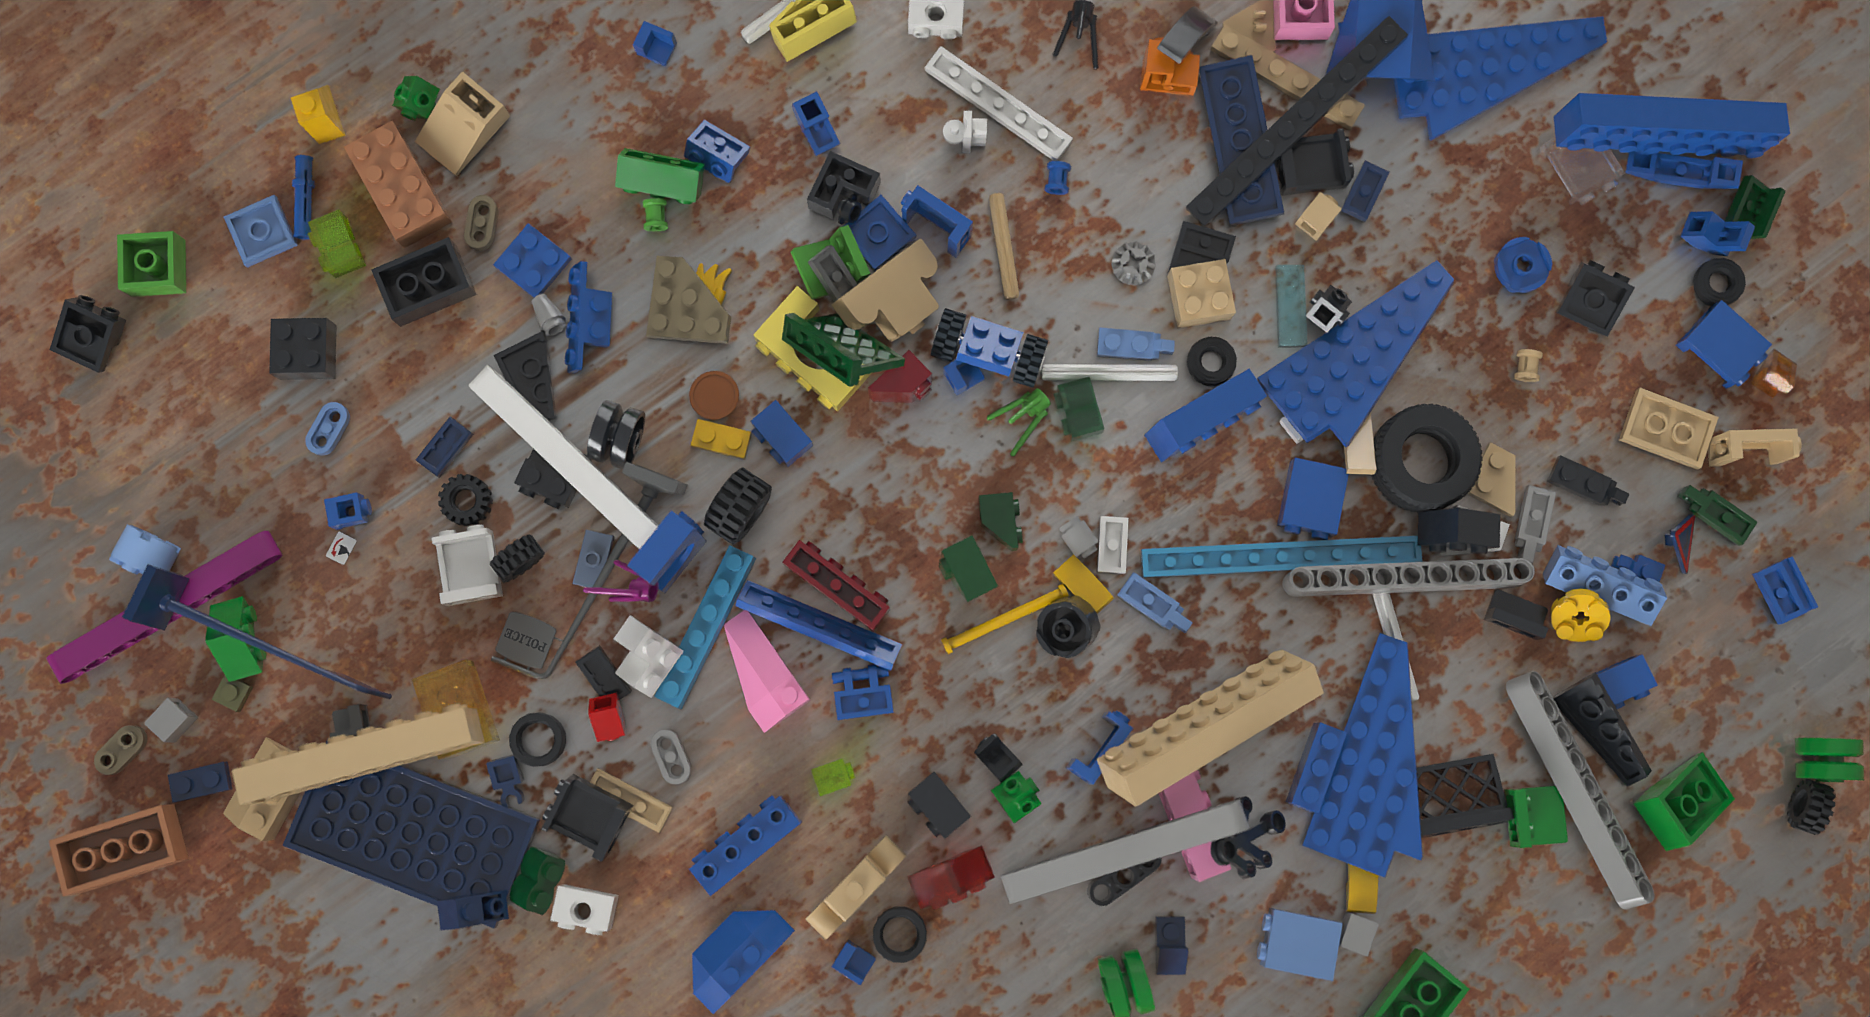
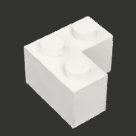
(649, 656)

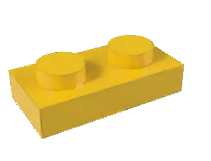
(721, 439)

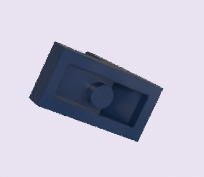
(1170, 945)

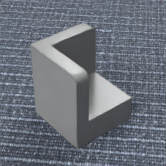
(171, 720)
(1357, 933)

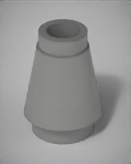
(548, 316)

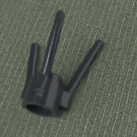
(1082, 17)

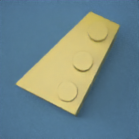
(810, 23)

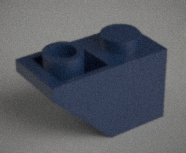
(472, 910)

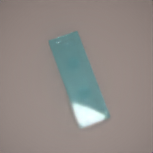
(1291, 306)

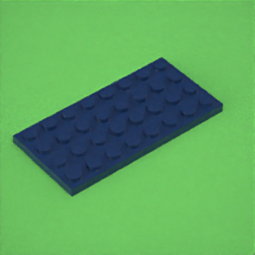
(413, 834)

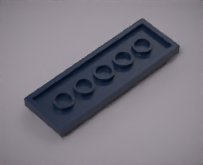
(1235, 124)

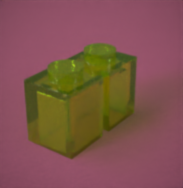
(334, 240)

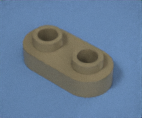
(481, 224)
(119, 750)

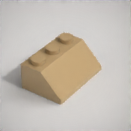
(265, 818)

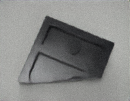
(1200, 245)

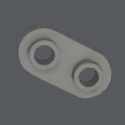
(669, 758)

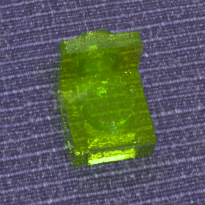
(833, 776)

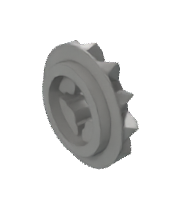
(1128, 274)

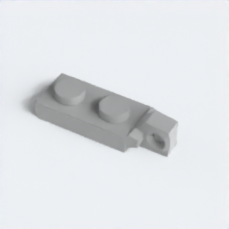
(1534, 521)

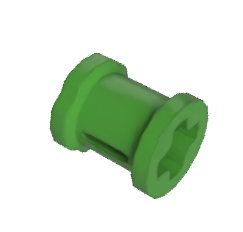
(655, 214)

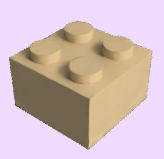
(1201, 293)

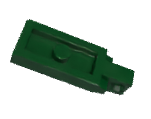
(1719, 513)

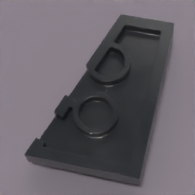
(528, 371)

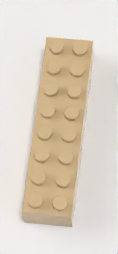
(1209, 726)
(357, 756)

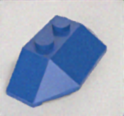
(735, 954)

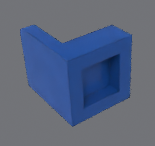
(655, 43)
(962, 376)
(854, 962)

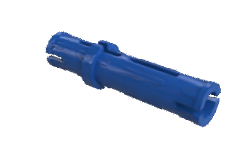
(303, 196)

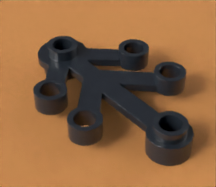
(1225, 849)

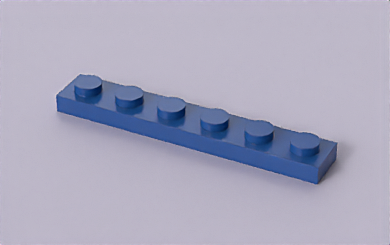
(818, 625)

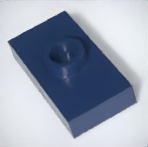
(444, 447)

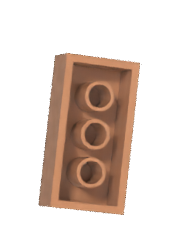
(397, 184)
(118, 849)

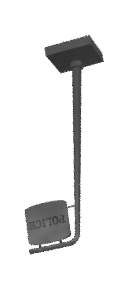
(530, 639)

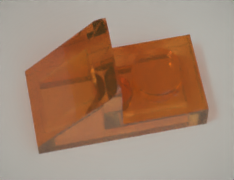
(1775, 374)

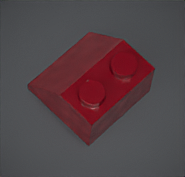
(902, 383)

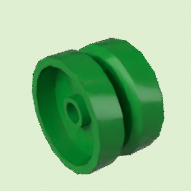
(1829, 759)
(1126, 984)

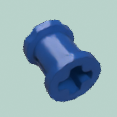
(1057, 178)

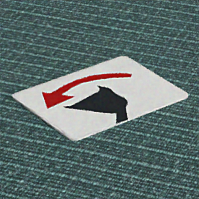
(341, 548)

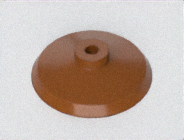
(714, 395)

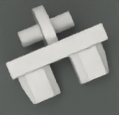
(970, 131)

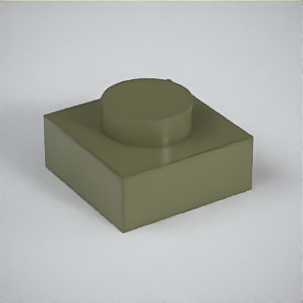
(232, 693)

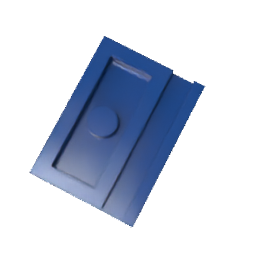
(1785, 590)

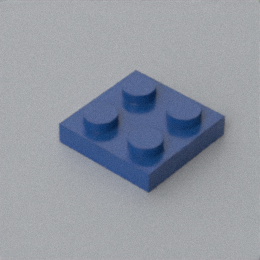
(880, 232)
(532, 261)

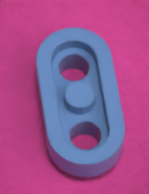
(325, 427)

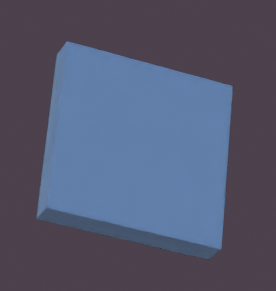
(260, 231)

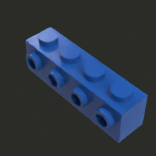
(745, 845)

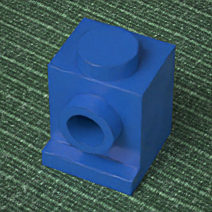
(338, 508)

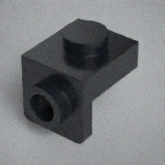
(997, 757)

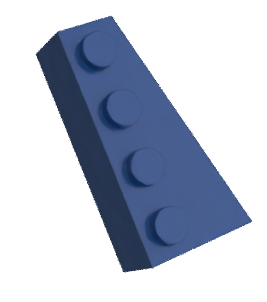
(1205, 415)

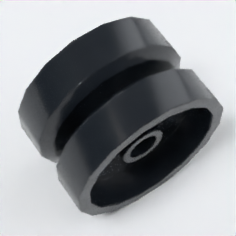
(615, 434)

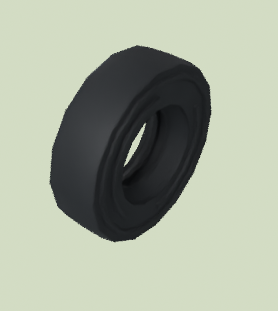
(1719, 265)
(1220, 346)

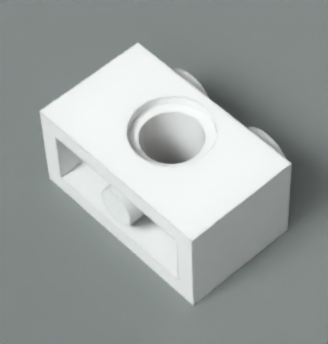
(947, 28)
(566, 909)

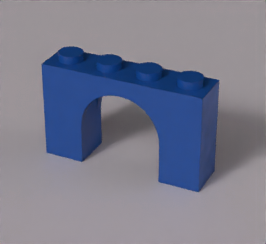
(668, 550)

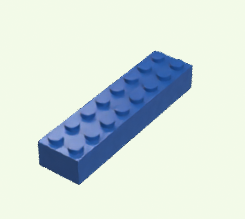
(1670, 125)

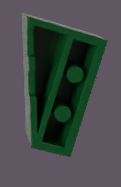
(967, 569)

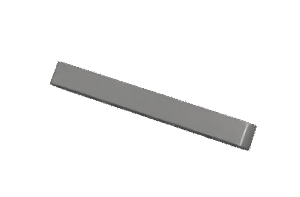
(1420, 572)
(1580, 790)
(1125, 851)

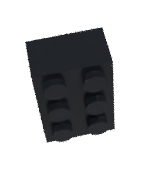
(423, 282)

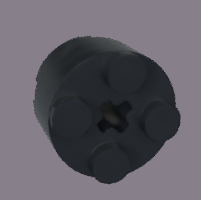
(1082, 621)

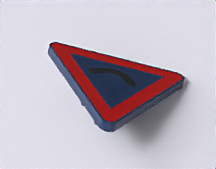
(1681, 539)

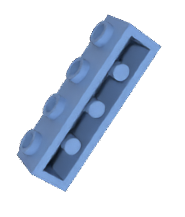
(1618, 587)

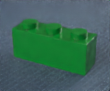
(659, 176)

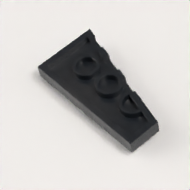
(1599, 722)

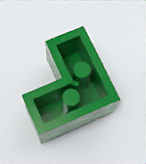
(234, 656)

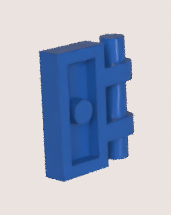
(862, 701)

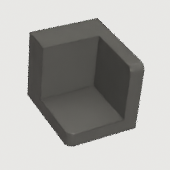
(350, 720)

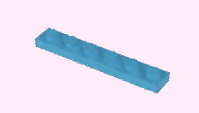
(706, 626)

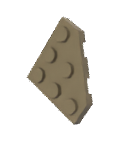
(684, 305)

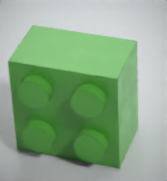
(151, 263)

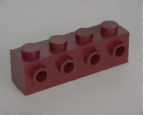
(836, 585)

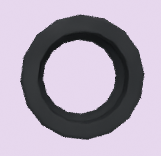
(517, 731)
(897, 956)

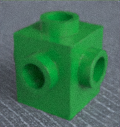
(415, 98)
(1017, 796)

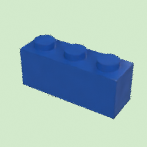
(1316, 767)

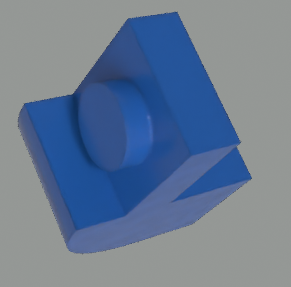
(815, 123)
(1714, 235)

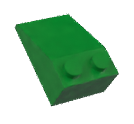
(1684, 803)

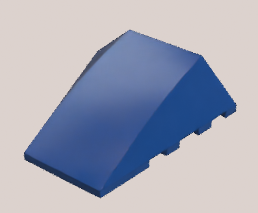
(1410, 59)

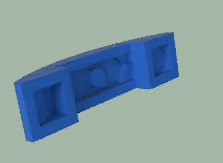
(1685, 171)

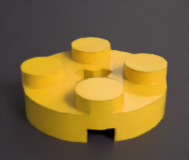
(1580, 629)

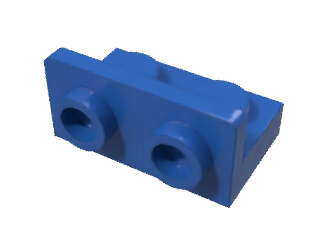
(716, 150)

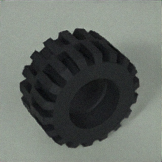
(737, 505)

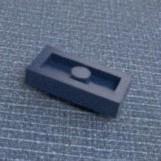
(1365, 191)
(200, 782)

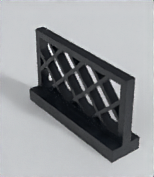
(1467, 819)

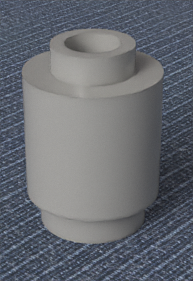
(1079, 537)

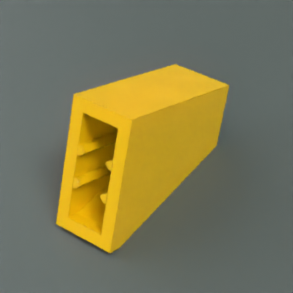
(318, 114)

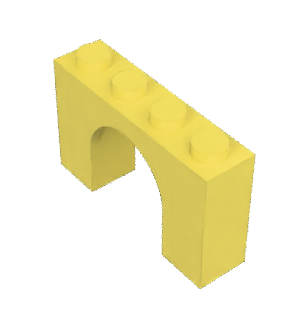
(769, 341)

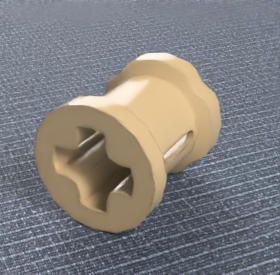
(1528, 365)

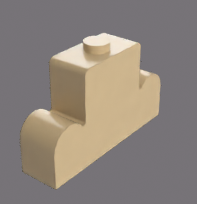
(893, 294)
(856, 887)

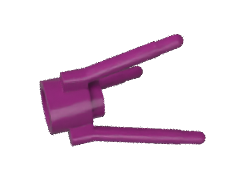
(638, 589)

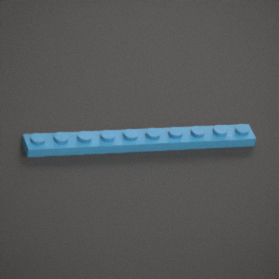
(1277, 556)

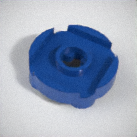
(1527, 250)

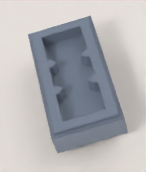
(592, 557)

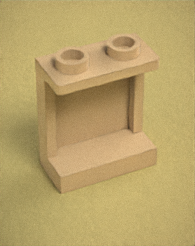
(1729, 446)

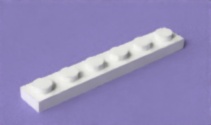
(998, 104)

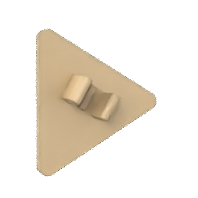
(1256, 23)

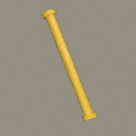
(1004, 619)

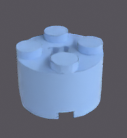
(139, 548)

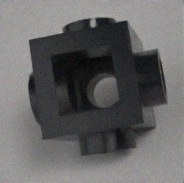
(1329, 308)

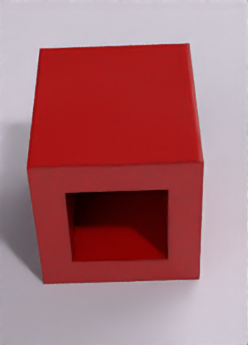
(606, 717)

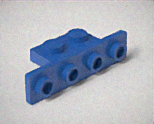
(588, 317)

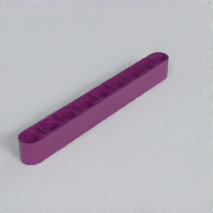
(203, 585)

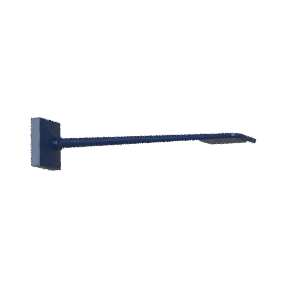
(159, 597)

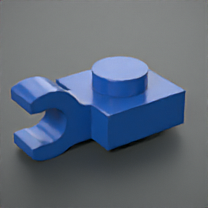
(1641, 566)

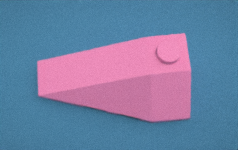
(764, 677)

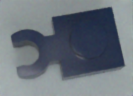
(506, 774)

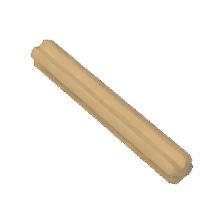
(1004, 246)

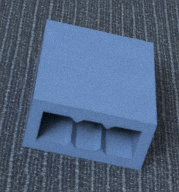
(1299, 944)

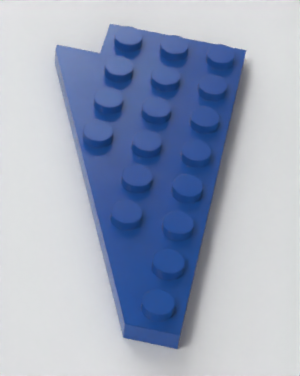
(1490, 65)
(1348, 368)
(1374, 786)

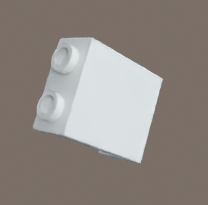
(466, 565)

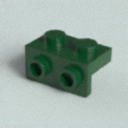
(1755, 204)

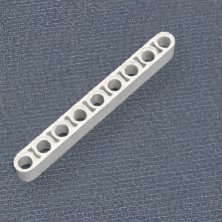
(563, 456)

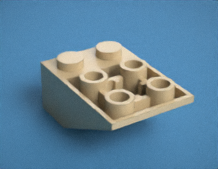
(461, 123)

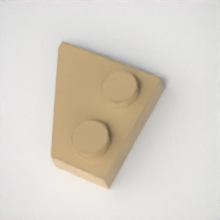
(1496, 480)

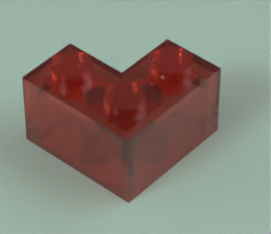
(951, 879)

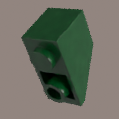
(998, 518)

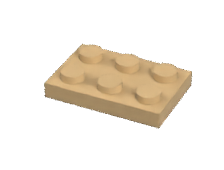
(1668, 428)

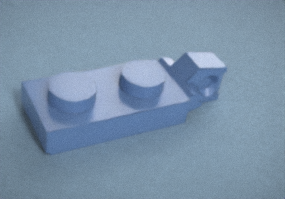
(1132, 344)
(1154, 603)

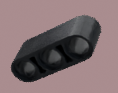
(1117, 889)

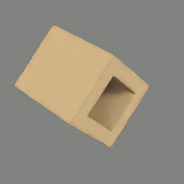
(1318, 215)

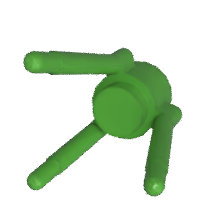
(1033, 404)

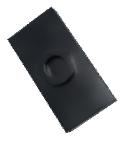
(601, 673)

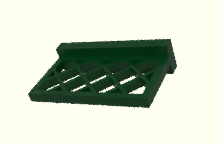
(838, 347)

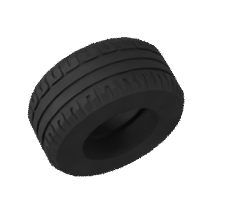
(1458, 442)

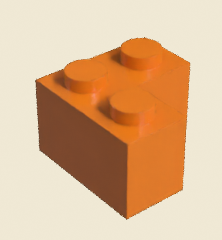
(1166, 75)

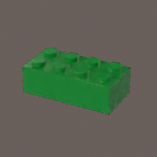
(1419, 990)

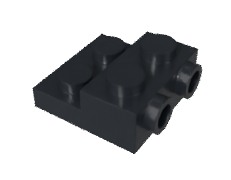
(1595, 297)
(87, 332)
(544, 480)

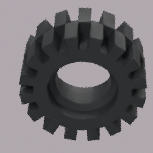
(449, 494)
(517, 558)
(1811, 806)

